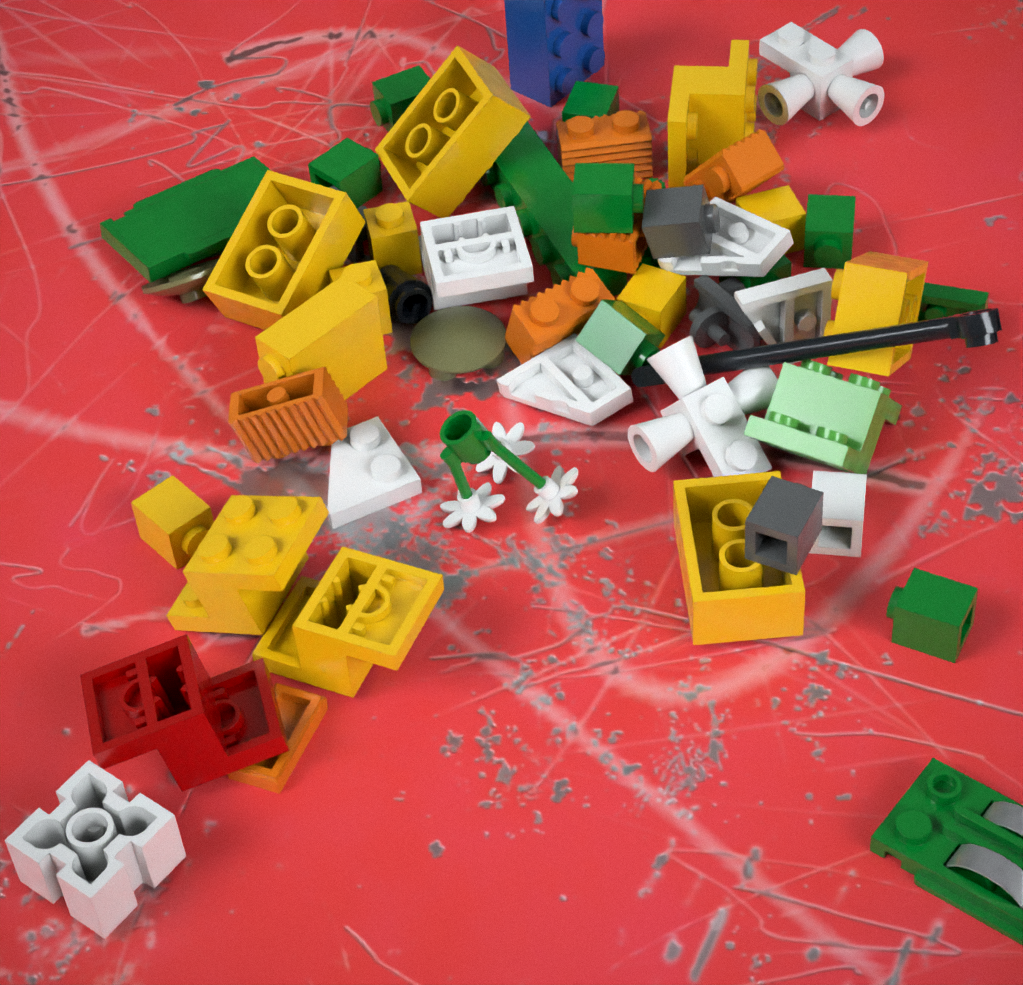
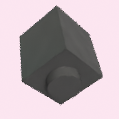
(679, 221)
(783, 525)

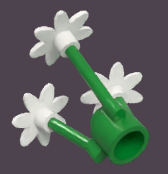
(472, 443)

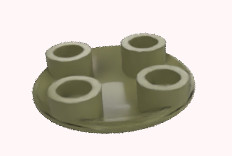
(458, 341)

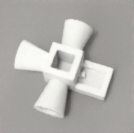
(821, 76)
(704, 416)

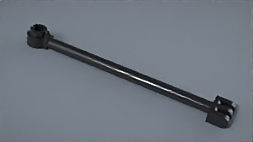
(975, 327)

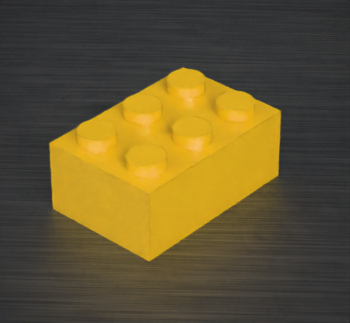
(451, 133)
(283, 249)
(872, 294)
(723, 590)

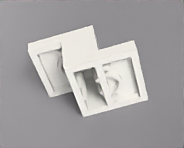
(475, 257)

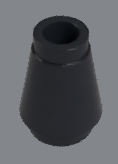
(406, 295)

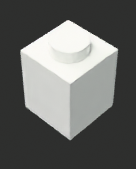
(841, 513)

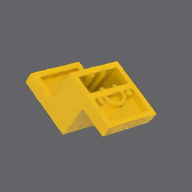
(710, 110)
(247, 564)
(353, 618)

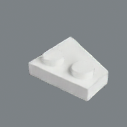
(741, 248)
(789, 307)
(568, 384)
(368, 473)

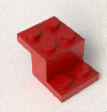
(173, 706)

